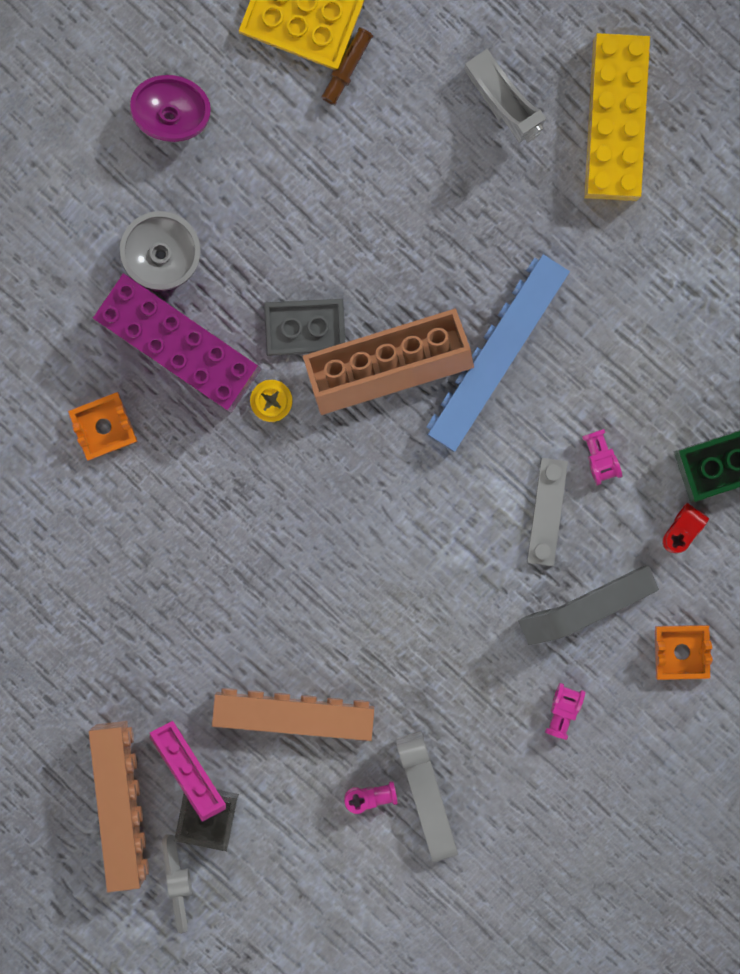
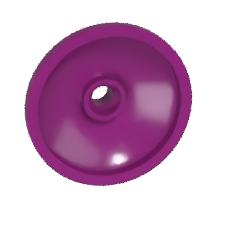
(174, 99)

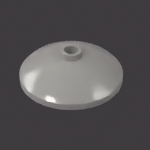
(154, 234)

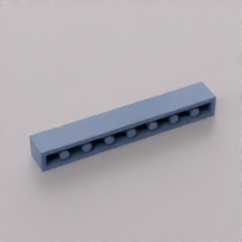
(498, 352)

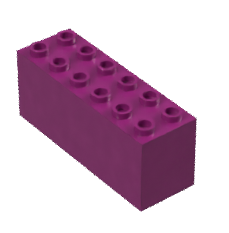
(177, 343)

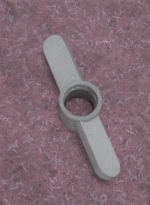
(177, 881)

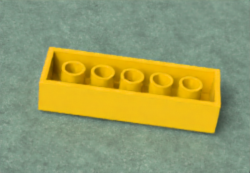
(617, 117)

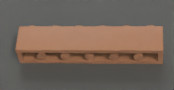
(293, 716)

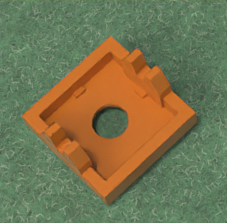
(84, 425)
(699, 659)

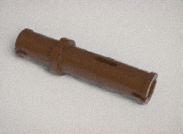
(342, 75)

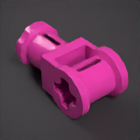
(601, 458)
(565, 710)
(372, 797)

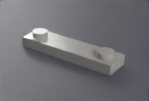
(547, 511)

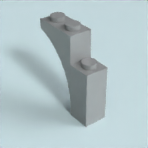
(503, 97)

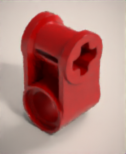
(687, 525)

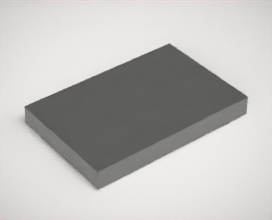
(303, 326)

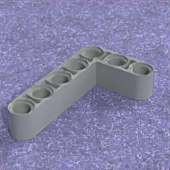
(426, 796)

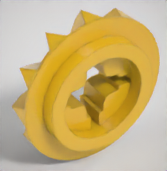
(269, 388)

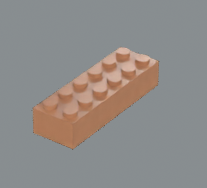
(388, 361)
(118, 806)

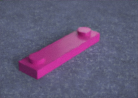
(187, 771)

